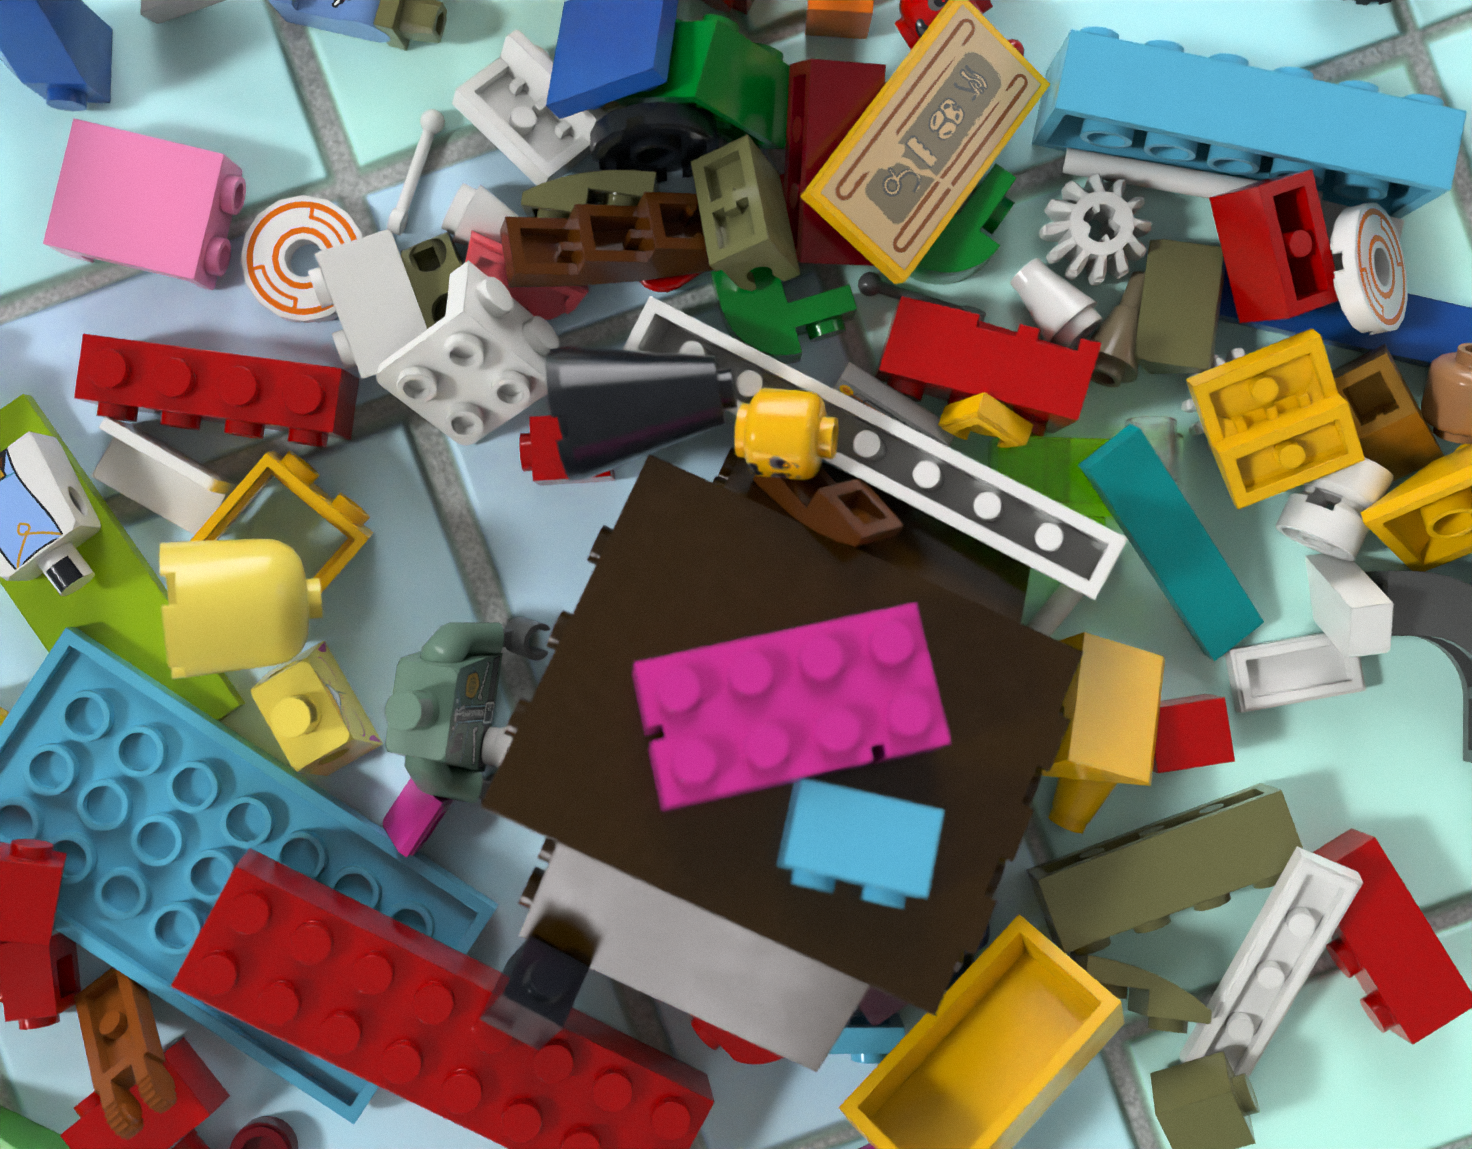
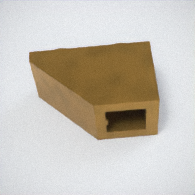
(1386, 414)

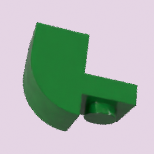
(961, 246)
(771, 323)

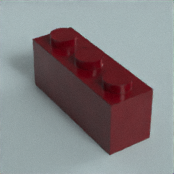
(821, 111)

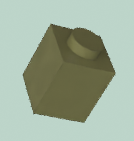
(1204, 1104)

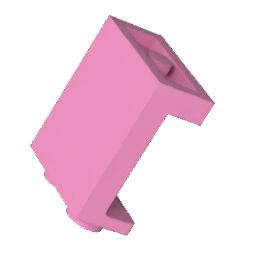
(145, 204)

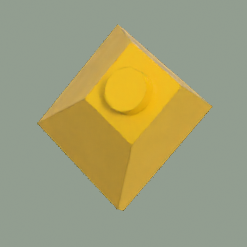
(1428, 514)

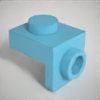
(869, 1042)

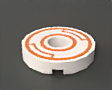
(270, 248)
(1374, 271)

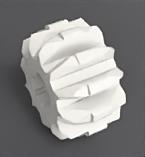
(1118, 229)

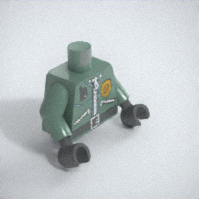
(448, 702)

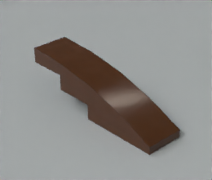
(607, 243)

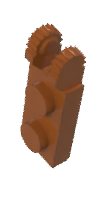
(123, 1050)

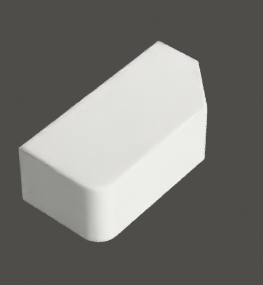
(1349, 606)

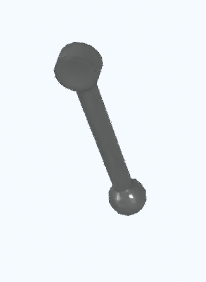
(871, 285)

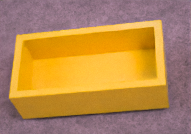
(992, 1054)

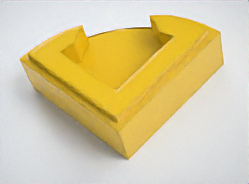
(986, 417)

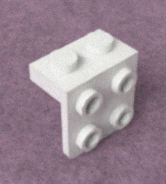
(474, 362)

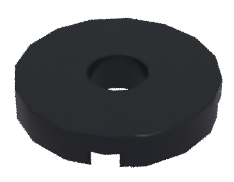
(653, 138)

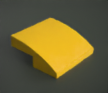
(1275, 418)

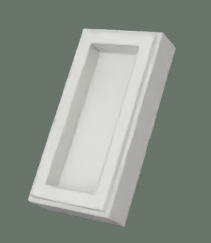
(1290, 672)

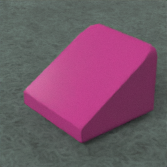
(414, 818)

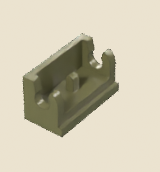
(744, 213)

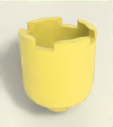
(235, 605)

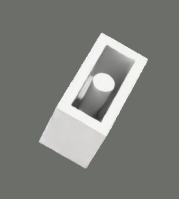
(370, 298)

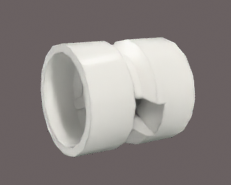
(1337, 531)

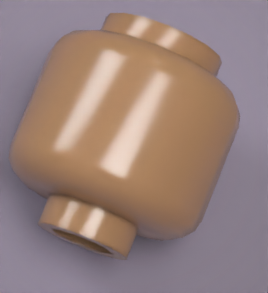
(1448, 395)

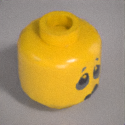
(785, 433)

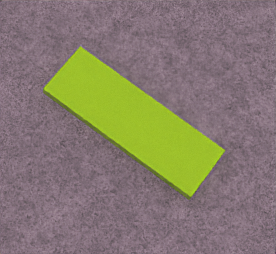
(123, 598)

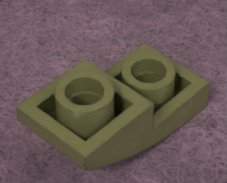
(603, 187)
(1150, 995)

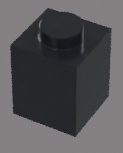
(535, 993)

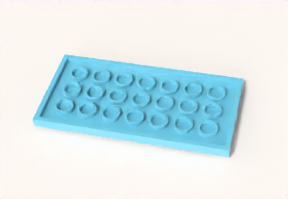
(161, 812)

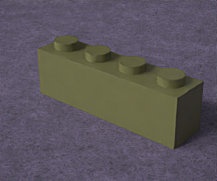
(1165, 869)

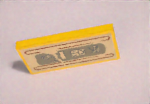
(926, 140)

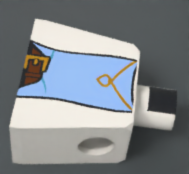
(43, 515)

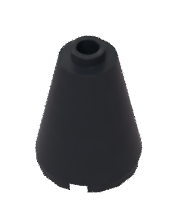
(631, 403)

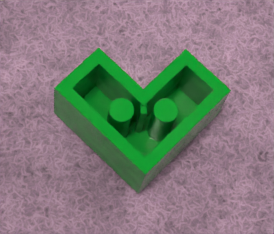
(728, 78)

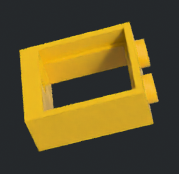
(300, 479)

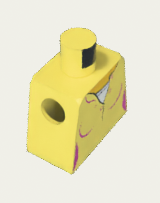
(315, 713)

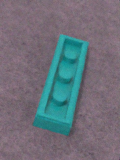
(1171, 541)

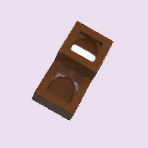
(840, 511)

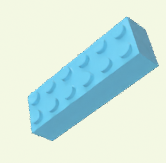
(1247, 120)

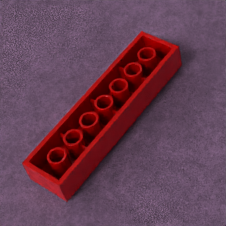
(409, 1021)

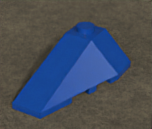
(58, 51)

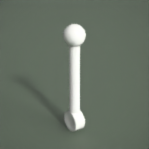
(431, 123)

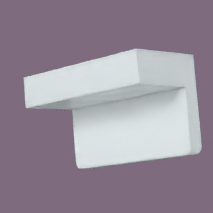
(160, 476)

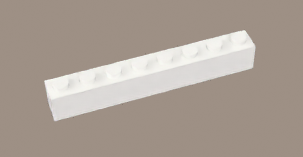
(908, 462)

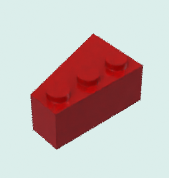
(958, 356)

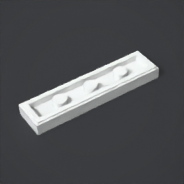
(1274, 960)

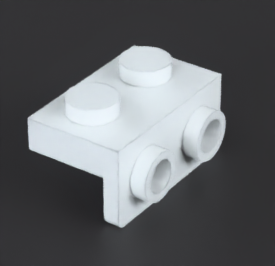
(510, 109)

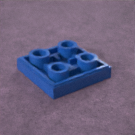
(609, 52)

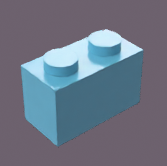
(859, 841)

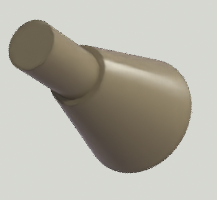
(1118, 338)

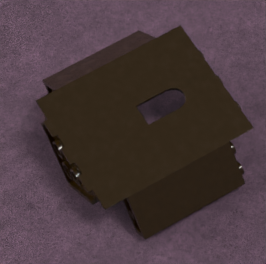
(694, 893)

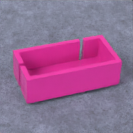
(789, 706)

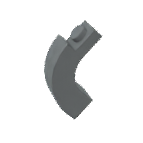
(1440, 613)

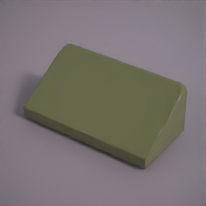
(1179, 307)

